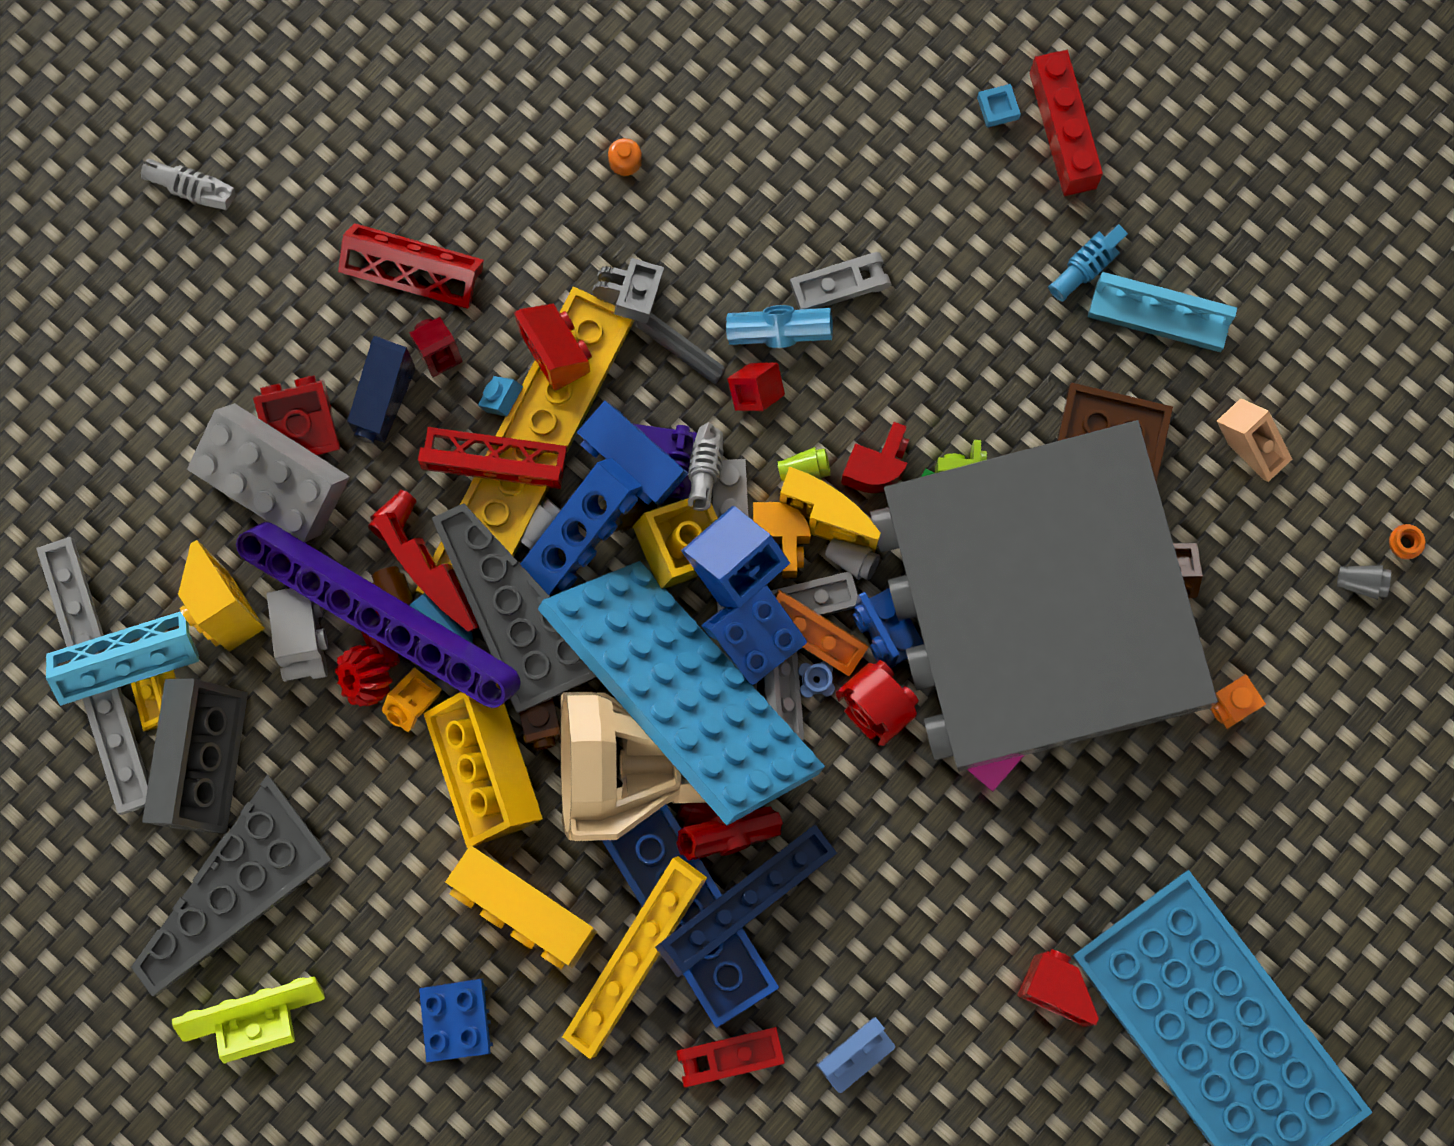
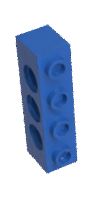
(619, 492)

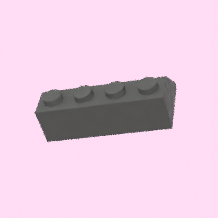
(195, 756)

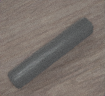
(682, 348)

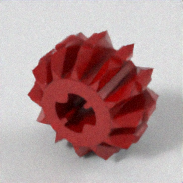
(363, 675)

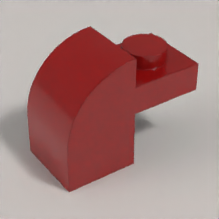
(872, 470)

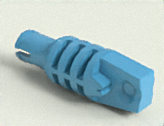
(1087, 262)

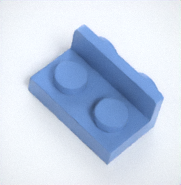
(856, 1055)

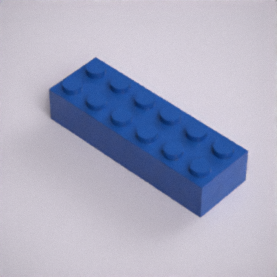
(731, 974)

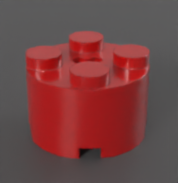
(878, 702)

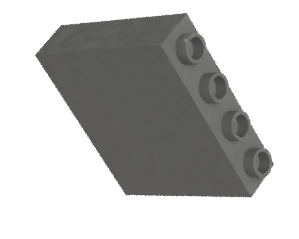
(1044, 598)

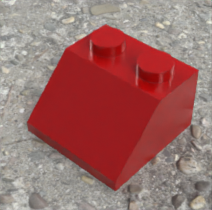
(553, 345)
(1058, 988)

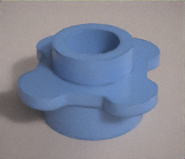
(821, 670)

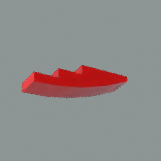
(437, 582)

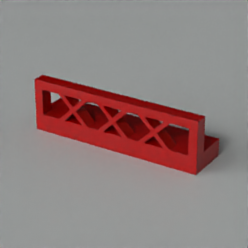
(412, 253)
(493, 466)

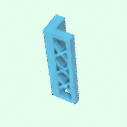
(1161, 312)
(121, 661)

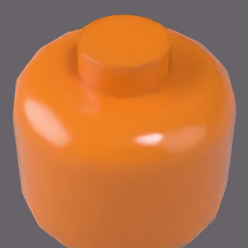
(624, 157)

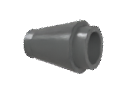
(1365, 580)

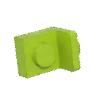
(955, 460)

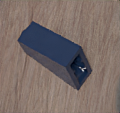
(380, 390)

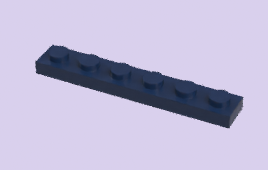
(745, 901)

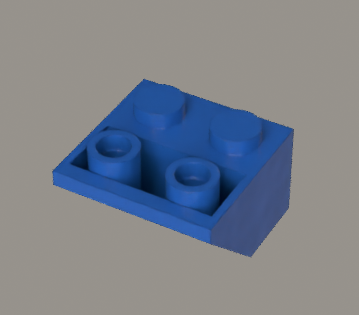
(735, 558)

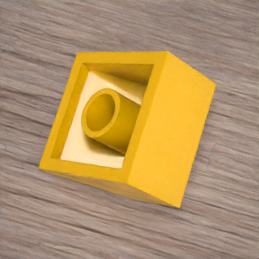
(664, 535)

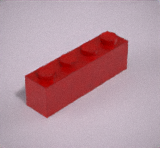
(1065, 123)

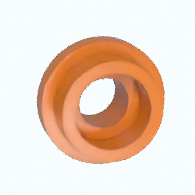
(1413, 534)

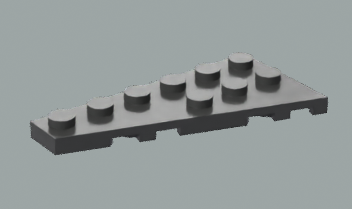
(507, 611)
(243, 878)

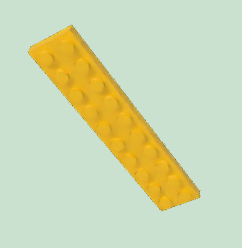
(545, 418)

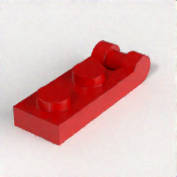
(732, 1056)

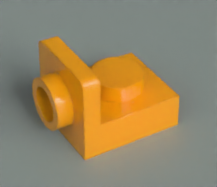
(410, 699)

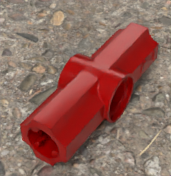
(717, 837)

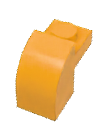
(787, 528)

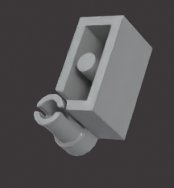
(297, 635)

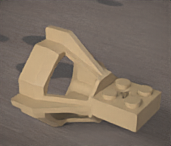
(589, 791)

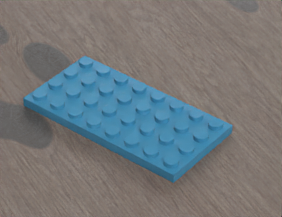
(682, 691)
(1218, 1025)

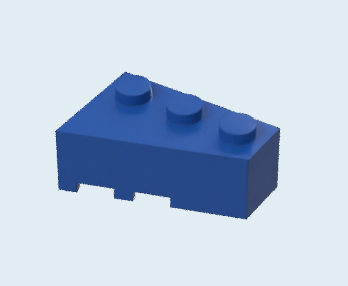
(617, 438)

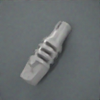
(189, 184)
(705, 465)

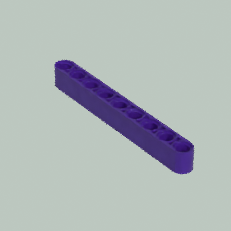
(394, 614)

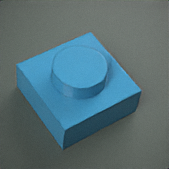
(998, 105)
(500, 395)

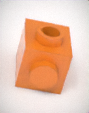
(1237, 702)

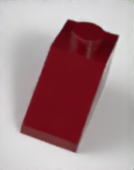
(435, 346)

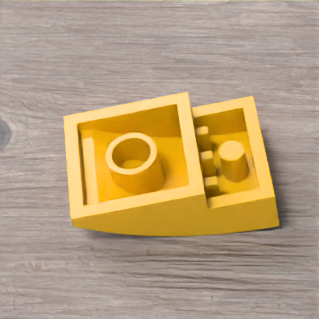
(828, 510)

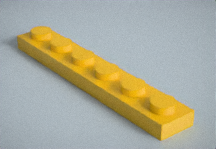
(634, 957)

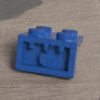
(888, 634)
(756, 635)

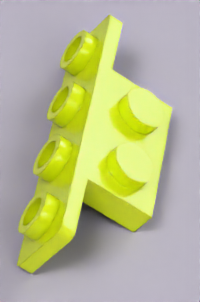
(251, 1022)

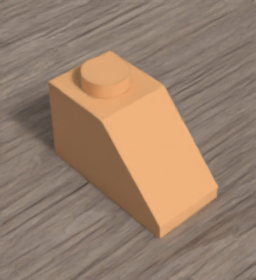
(1255, 438)

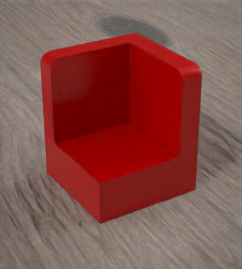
(756, 386)

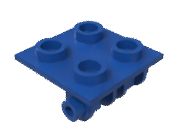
(455, 1020)

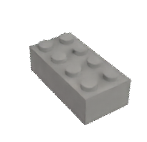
(268, 472)

